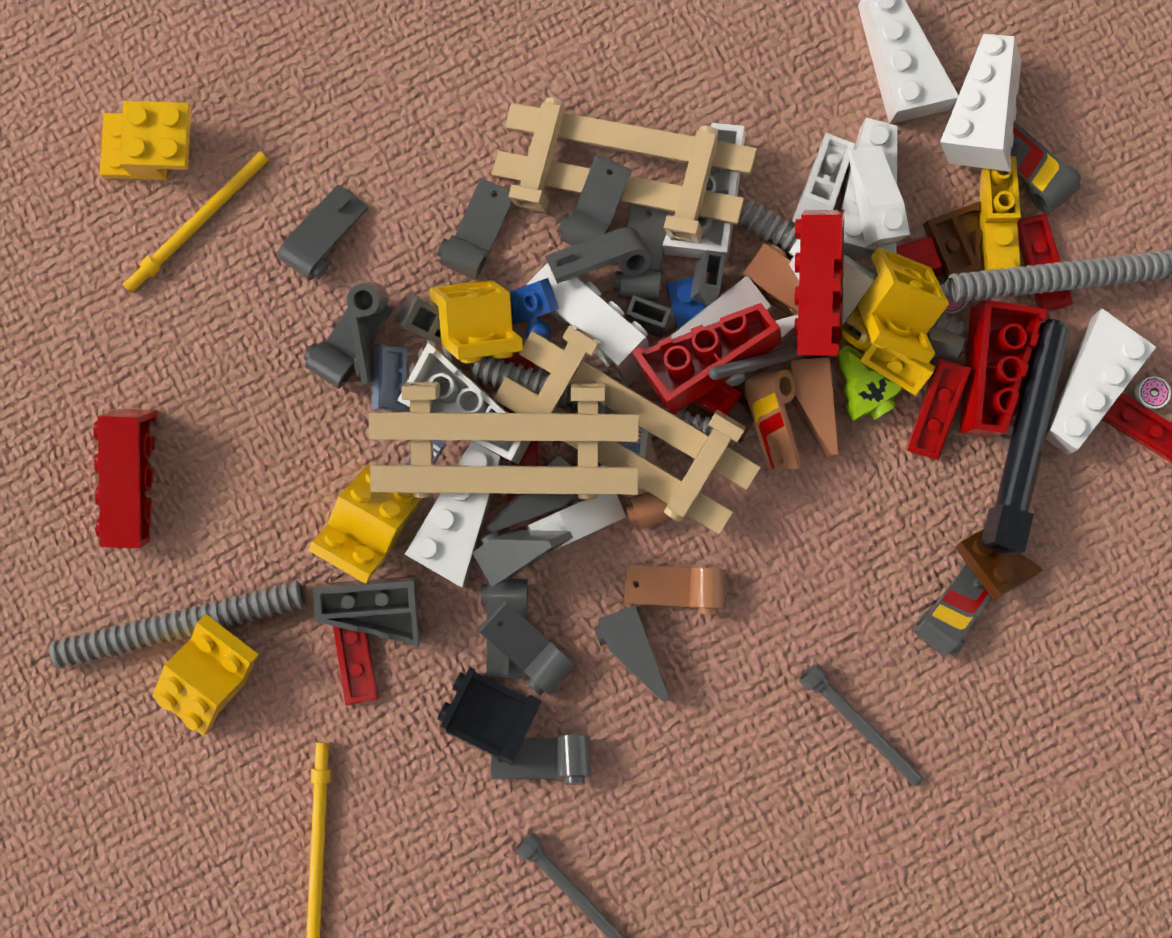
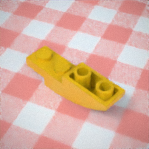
(999, 217)

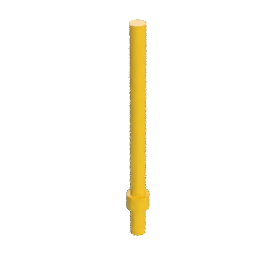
(151, 265)
(320, 777)

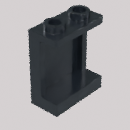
(488, 715)

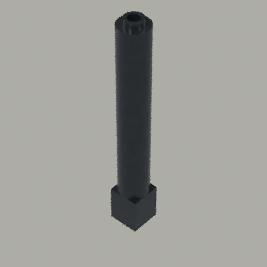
(1010, 520)

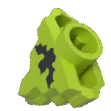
(864, 387)

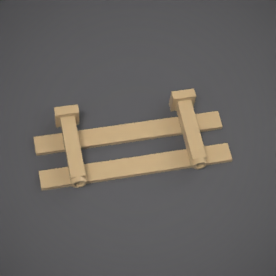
(686, 201)
(424, 426)
(707, 450)

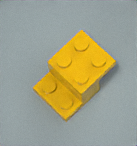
(145, 140)
(902, 305)
(476, 320)
(363, 527)
(204, 675)

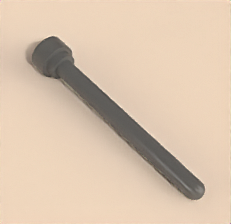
(757, 362)
(816, 679)
(532, 850)

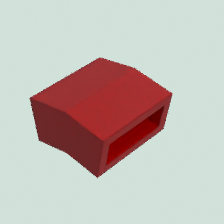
(923, 252)

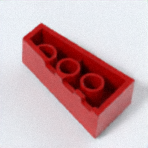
(820, 282)
(998, 355)
(681, 365)
(124, 477)

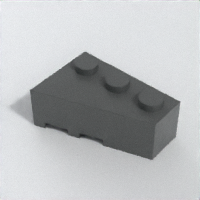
(379, 607)

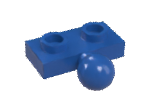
(530, 303)

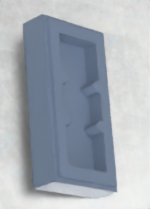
(389, 377)

